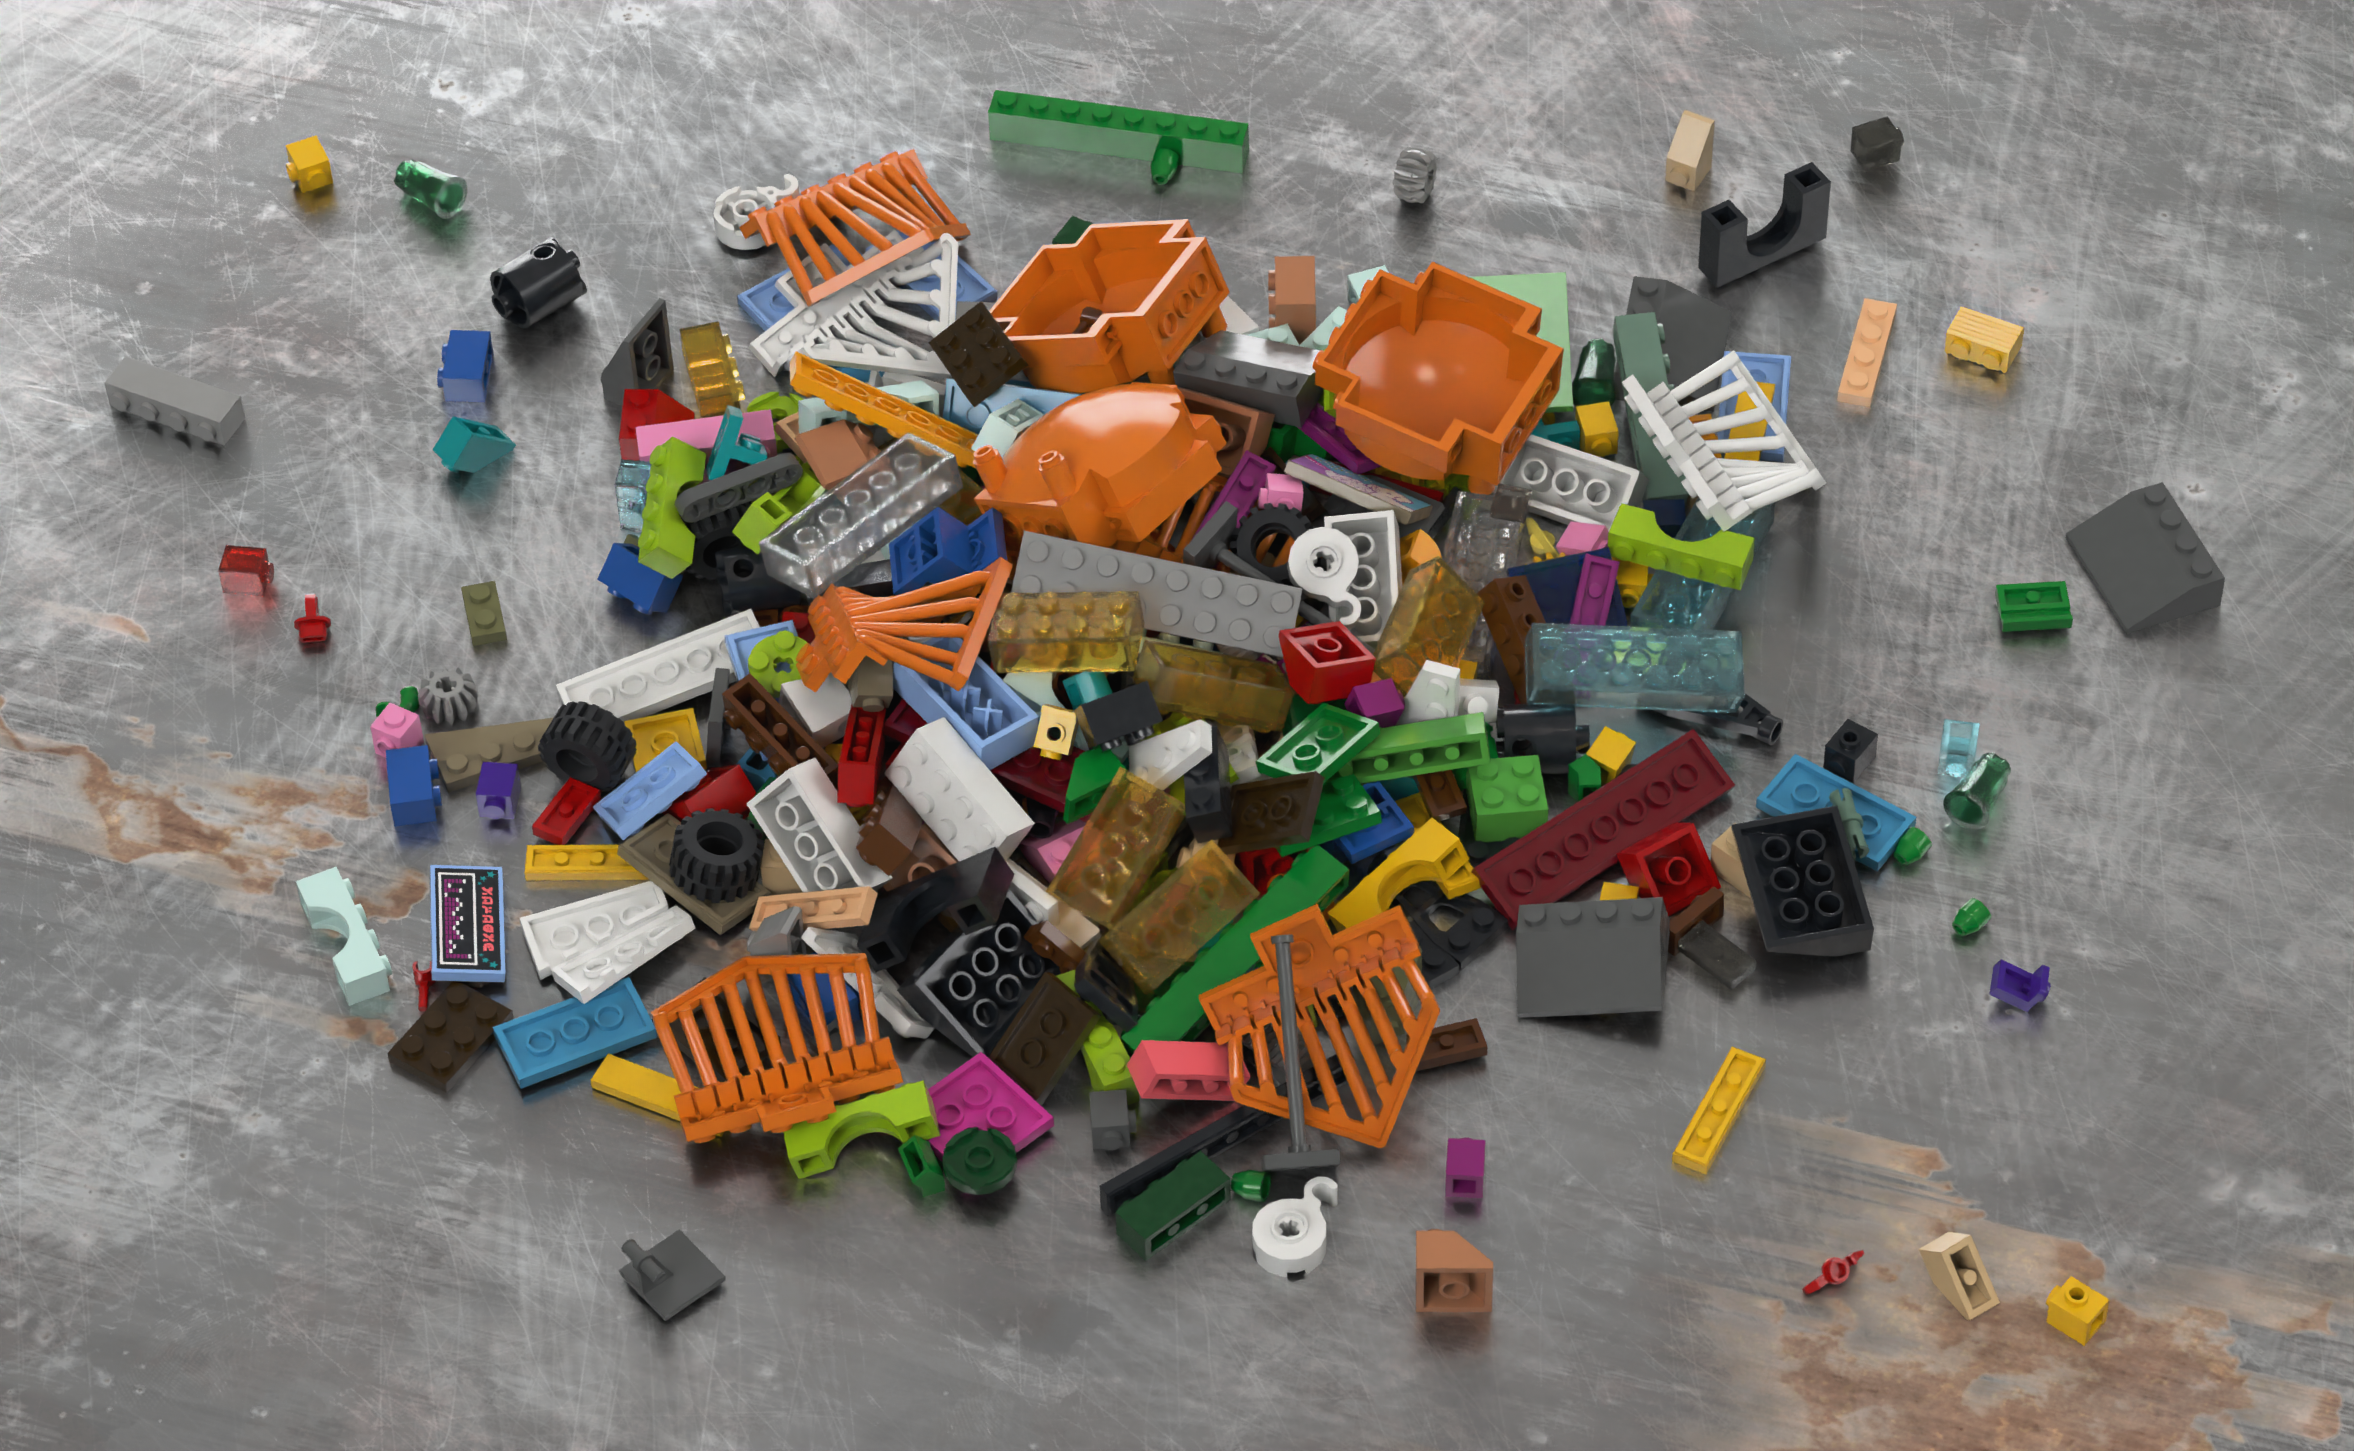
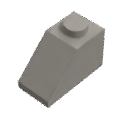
(779, 935)

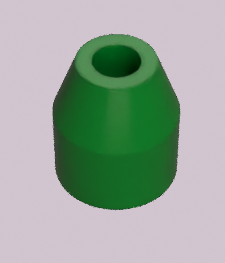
(1164, 165)
(1912, 846)
(1971, 917)
(1251, 1184)

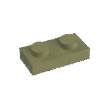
(484, 613)

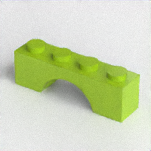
(773, 511)
(665, 540)
(1717, 560)
(1105, 1054)
(898, 1112)

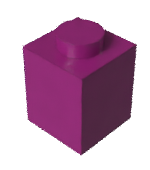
(1377, 701)
(1465, 1168)

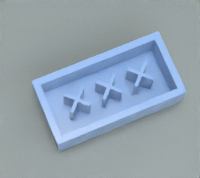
(982, 712)

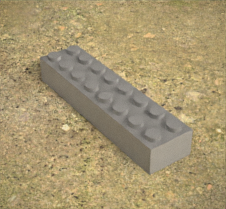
(1172, 595)

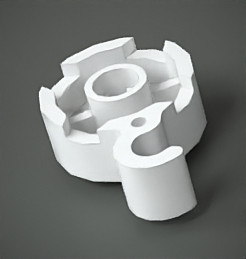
(735, 205)
(1328, 585)
(1293, 1232)

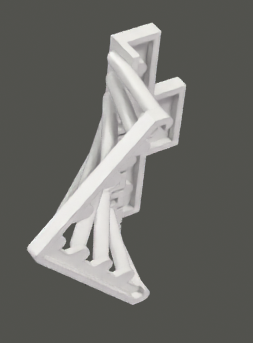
(815, 327)
(1726, 486)

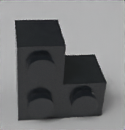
(1119, 717)

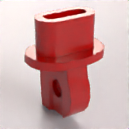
(312, 627)

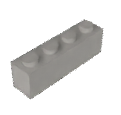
(174, 400)

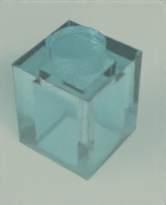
(1957, 747)

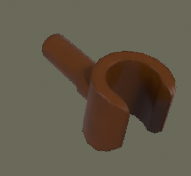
(1088, 318)

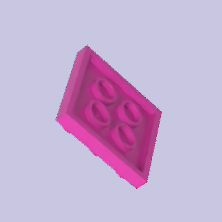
(985, 1098)

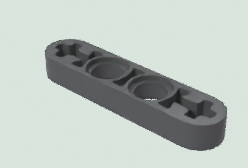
(703, 499)

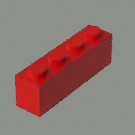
(861, 757)

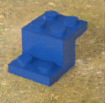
(945, 548)
(1366, 842)

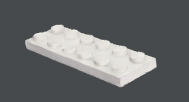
(660, 674)

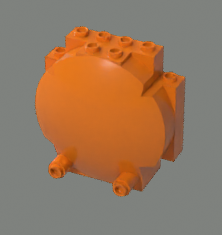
(1153, 294)
(1439, 376)
(1101, 466)

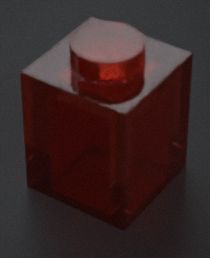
(245, 570)

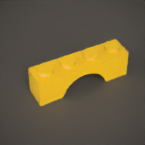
(1427, 855)

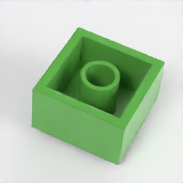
(1506, 798)

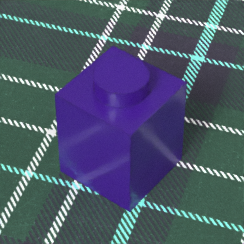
(498, 790)

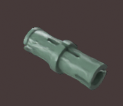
(1851, 821)

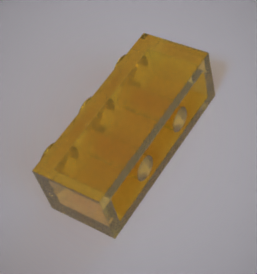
(711, 369)

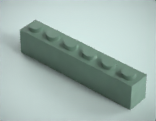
(1640, 354)

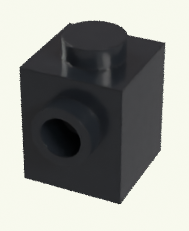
(1850, 751)

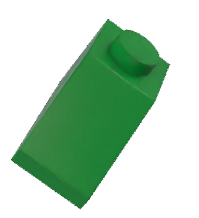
(1088, 782)

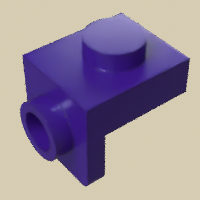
(2019, 986)

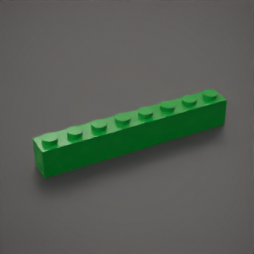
(1117, 130)
(1178, 1014)

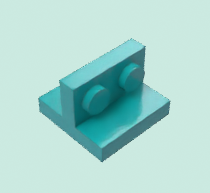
(728, 445)

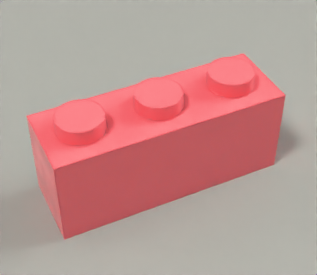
(1182, 1070)

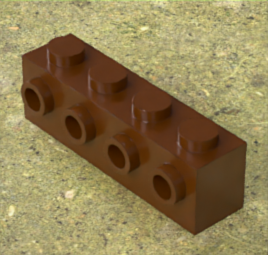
(1509, 614)
(772, 729)
(888, 829)

